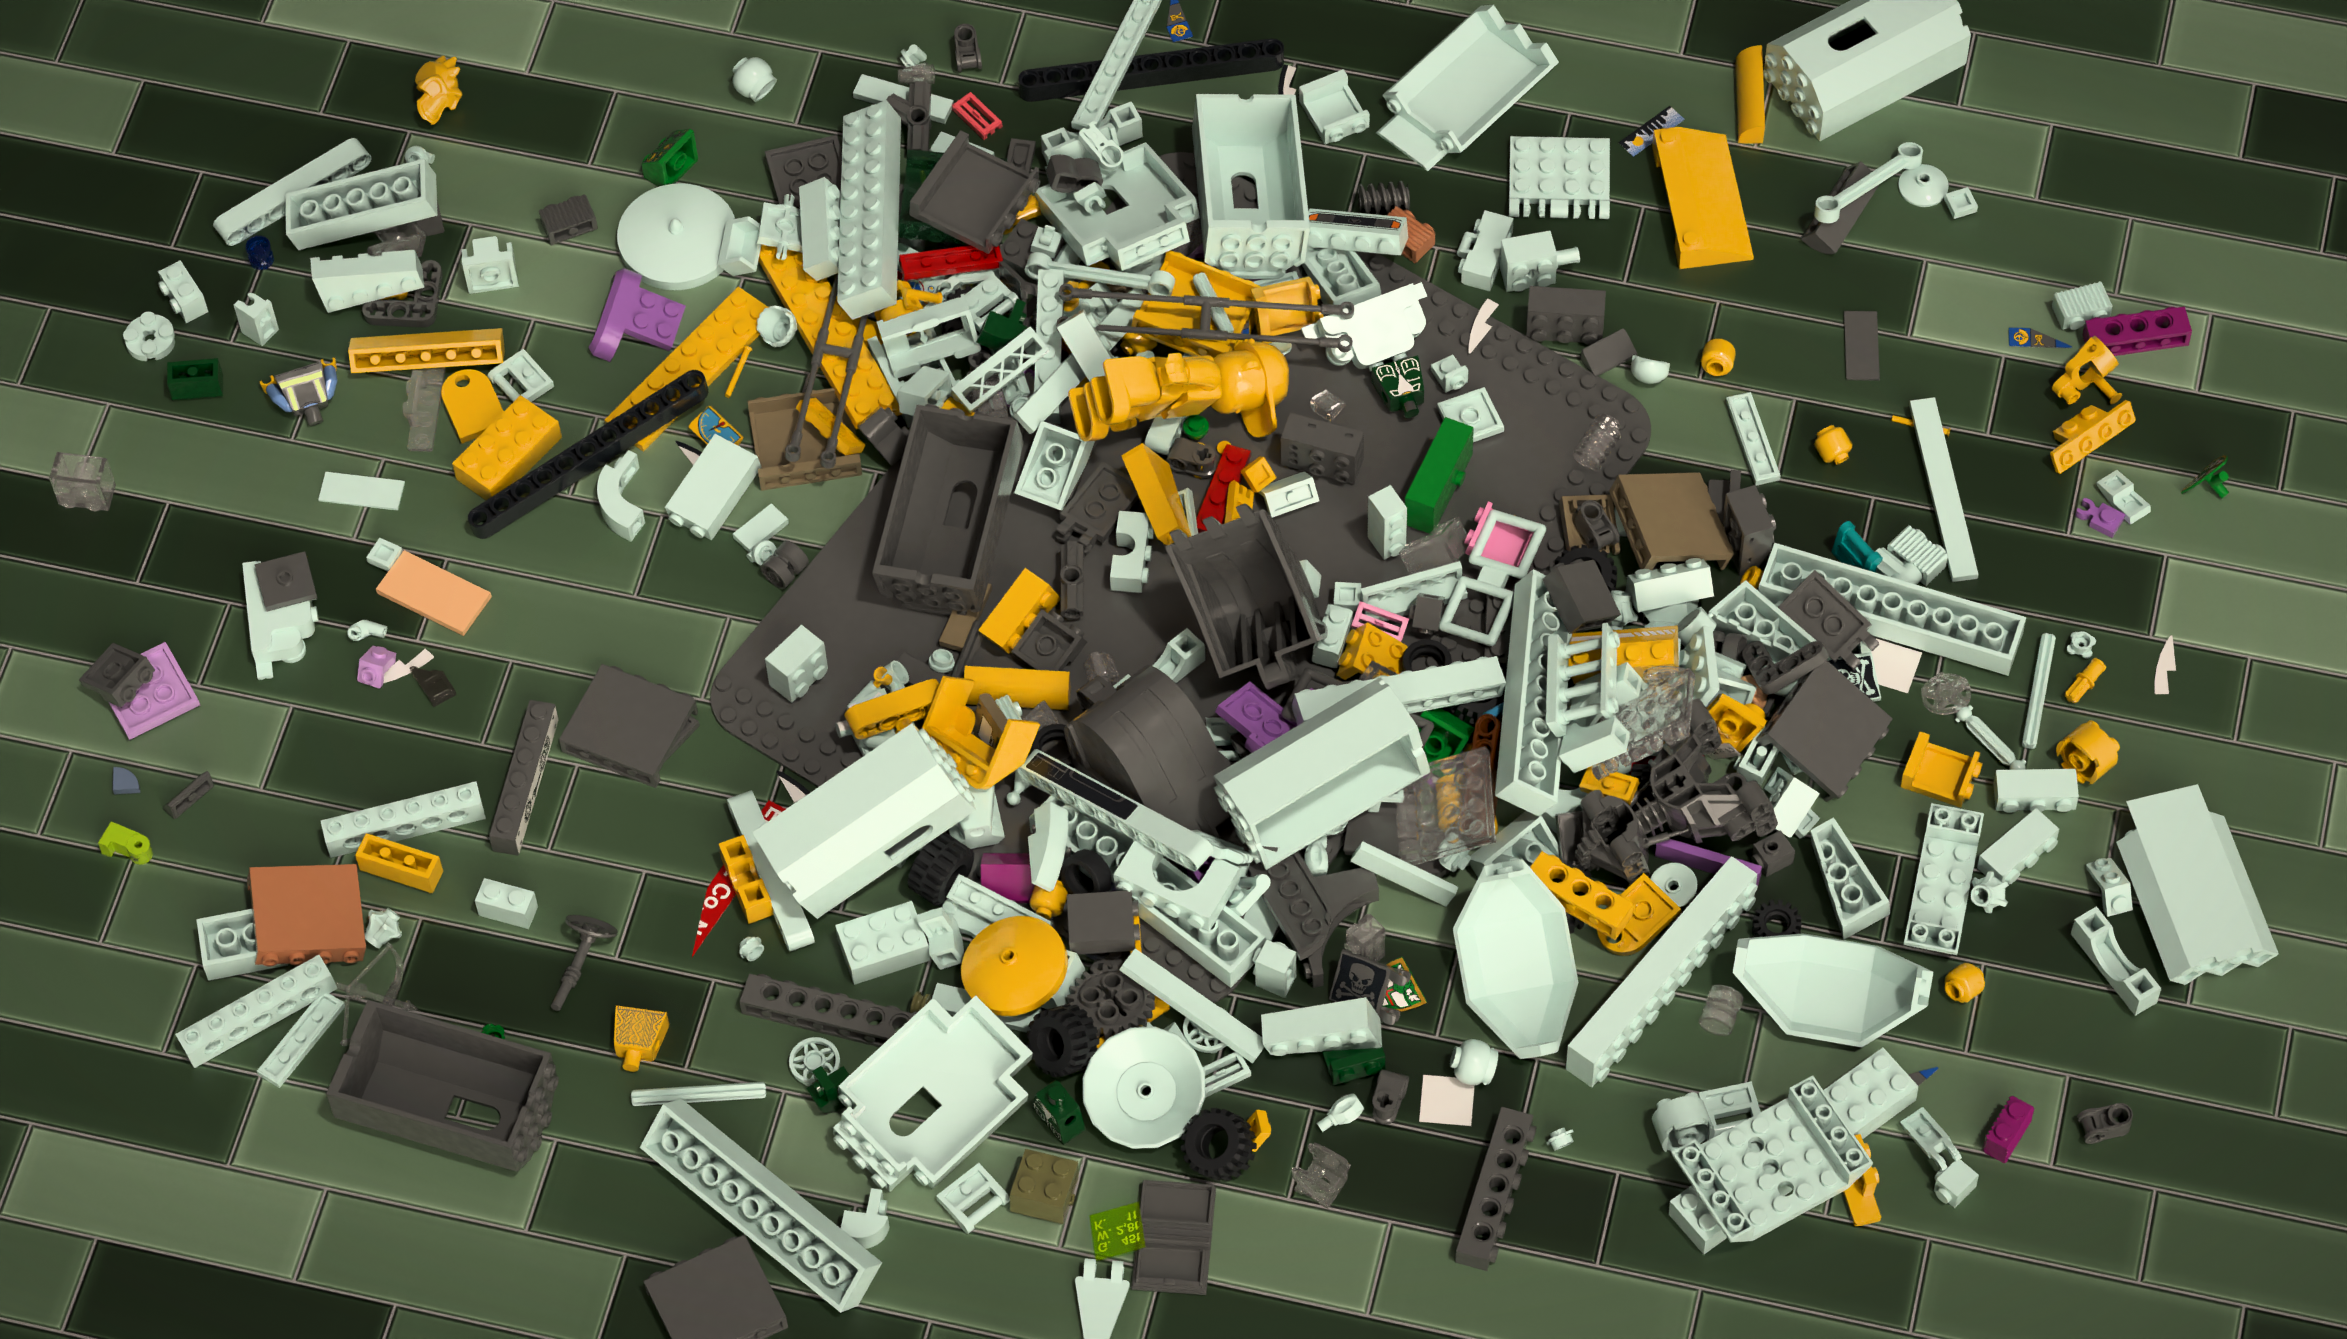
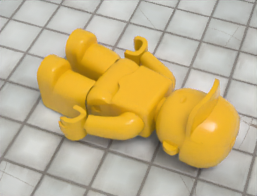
(1244, 380)

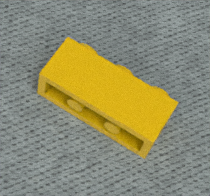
(399, 863)

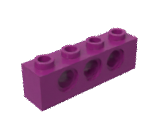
(2175, 331)

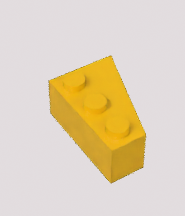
(1018, 610)

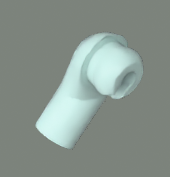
(366, 628)

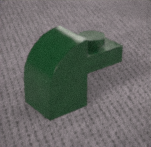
(1000, 330)
(825, 1089)

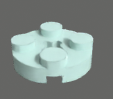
(145, 325)

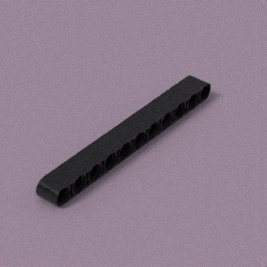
(1156, 69)
(583, 465)

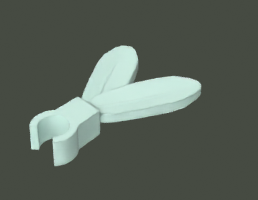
(963, 278)

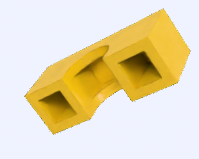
(745, 879)

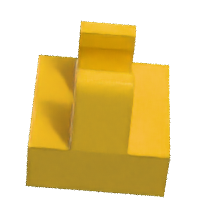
(1258, 474)

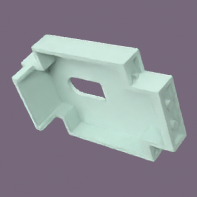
(1143, 229)
(962, 1064)

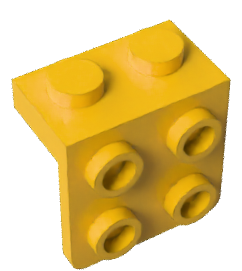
(1369, 645)

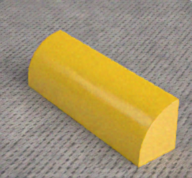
(1750, 95)
(1022, 685)

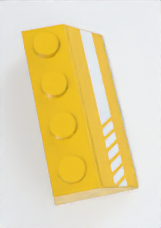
(1638, 647)

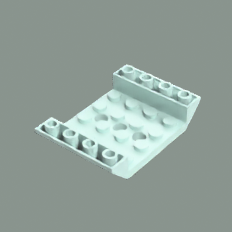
(1799, 1136)

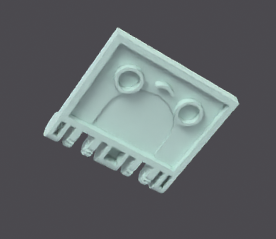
(1559, 174)

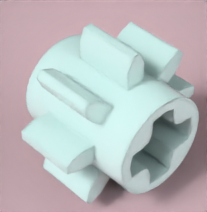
(1457, 860)

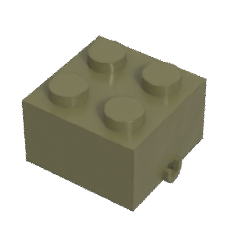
(1044, 1186)

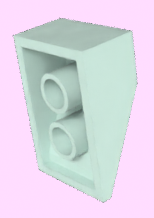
(1053, 465)

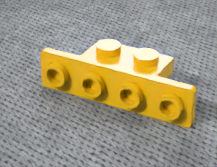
(2088, 432)
(1861, 1194)

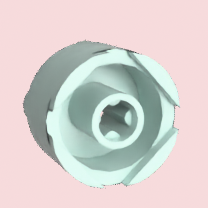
(1682, 1121)

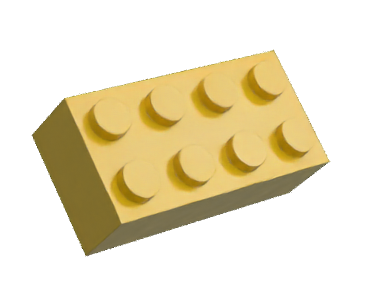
(507, 449)

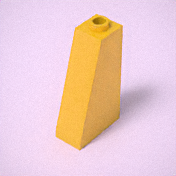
(1156, 491)

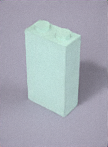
(712, 487)

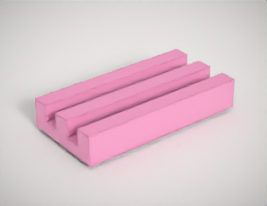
(1383, 613)

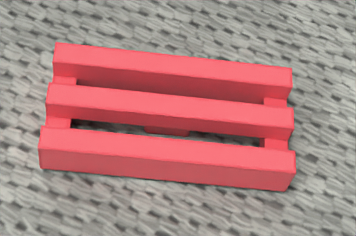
(988, 128)

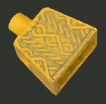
(638, 1035)

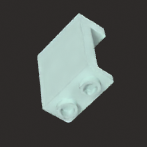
(1333, 107)

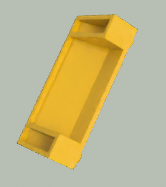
(1702, 197)

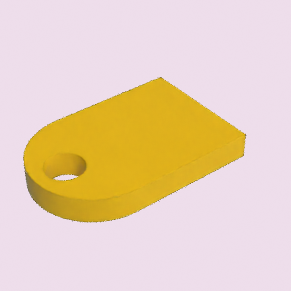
(472, 406)
(1651, 914)

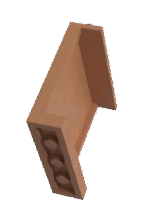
(306, 914)

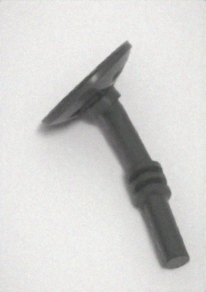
(589, 931)

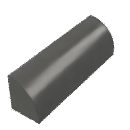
(1829, 236)

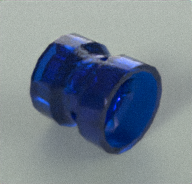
(259, 252)

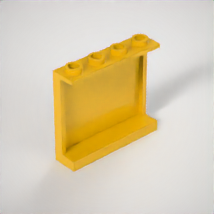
(1179, 316)

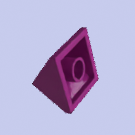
(1008, 875)

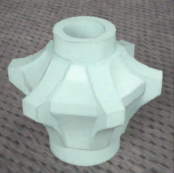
(1624, 604)
(1989, 892)
(382, 927)

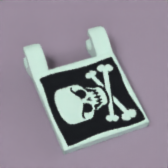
(1864, 675)

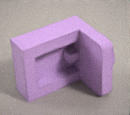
(374, 665)

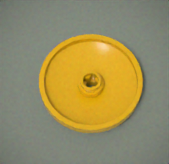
(1015, 965)

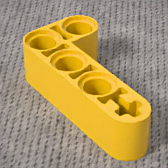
(884, 711)

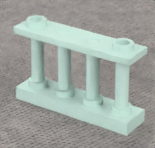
(880, 356)
(1559, 673)

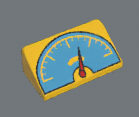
(712, 423)

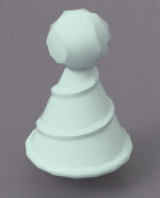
(1020, 785)

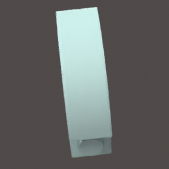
(619, 514)

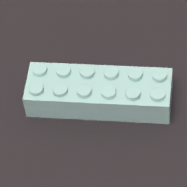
(361, 204)

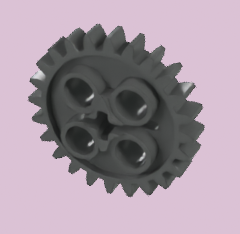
(1112, 1000)

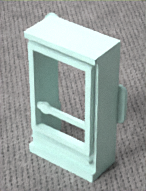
(906, 358)

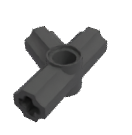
(917, 106)

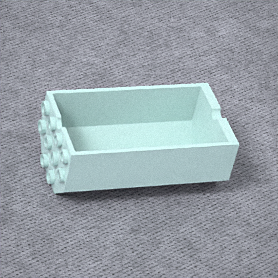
(1838, 88)
(1262, 142)
(1322, 773)
(866, 819)

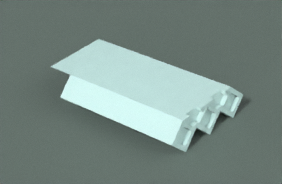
(1463, 86)
(2193, 887)

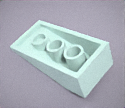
(1340, 276)

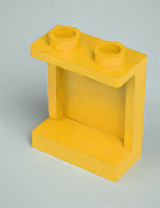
(1279, 321)
(1940, 772)

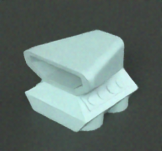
(983, 825)

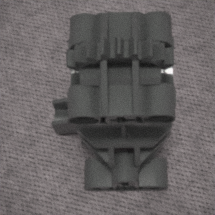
(1680, 800)

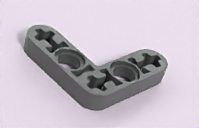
(419, 304)
(1777, 676)

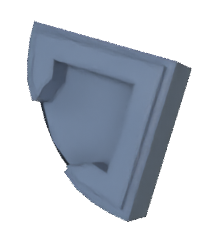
(124, 781)

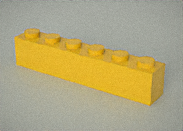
(426, 350)

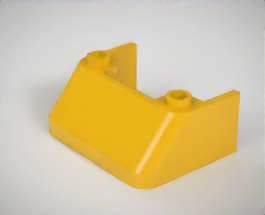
(951, 727)

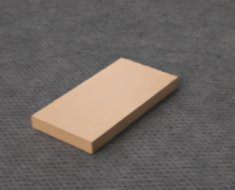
(433, 593)

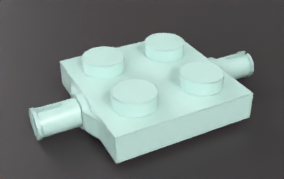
(781, 227)

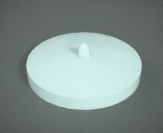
(674, 236)

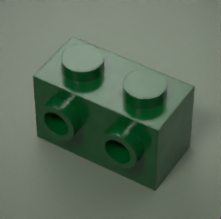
(195, 379)

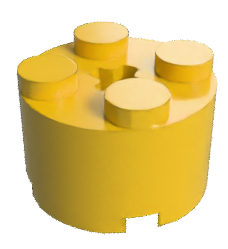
(2088, 751)

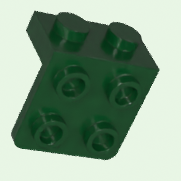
(1353, 1063)

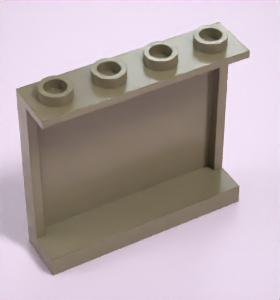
(772, 428)
(1670, 518)

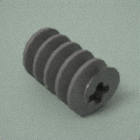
(1383, 197)

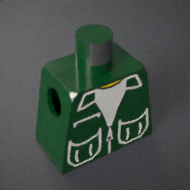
(1400, 385)
(1057, 1106)

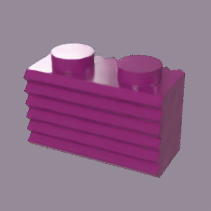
(2008, 1129)

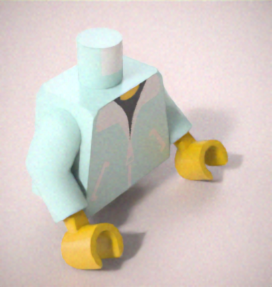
(870, 692)

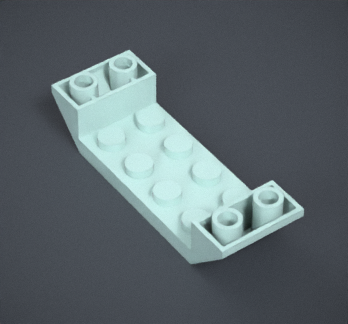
(1943, 879)

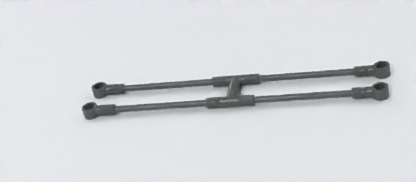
(1206, 303)
(822, 348)

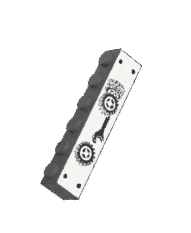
(523, 777)

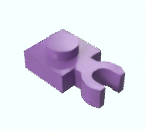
(2103, 519)

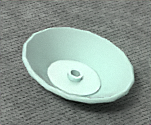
(1128, 1065)

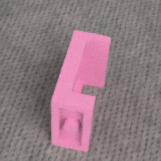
(1505, 543)

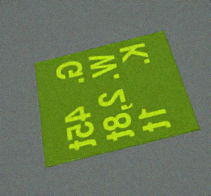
(1117, 1231)

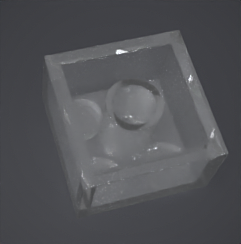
(82, 481)

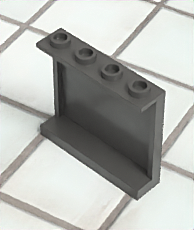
(973, 194)
(627, 724)
(1827, 728)
(717, 1295)

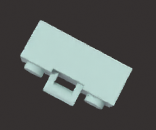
(1483, 261)

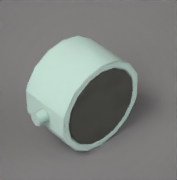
(1692, 623)

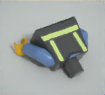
(304, 389)

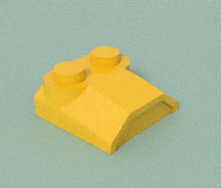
(1735, 721)

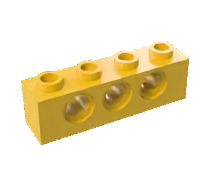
(1609, 920)

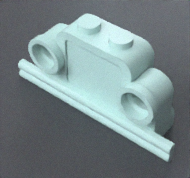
(1379, 329)
(278, 632)

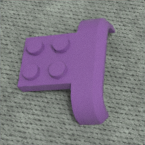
(636, 314)
(1254, 716)

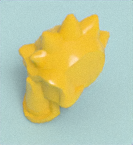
(440, 88)

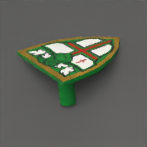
(2214, 481)
(1405, 996)

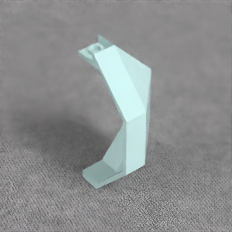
(1517, 958)
(1831, 986)

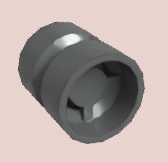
(787, 561)
(1730, 645)

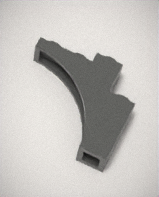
(1345, 893)

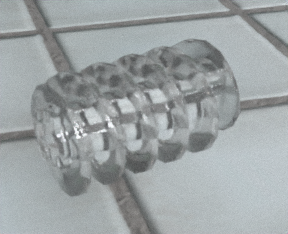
(1597, 442)

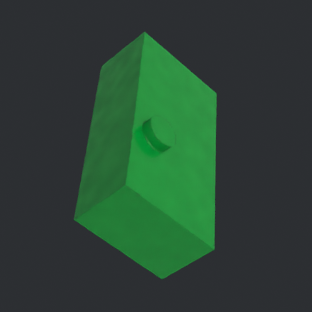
(1439, 475)

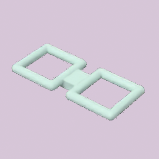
(1492, 577)

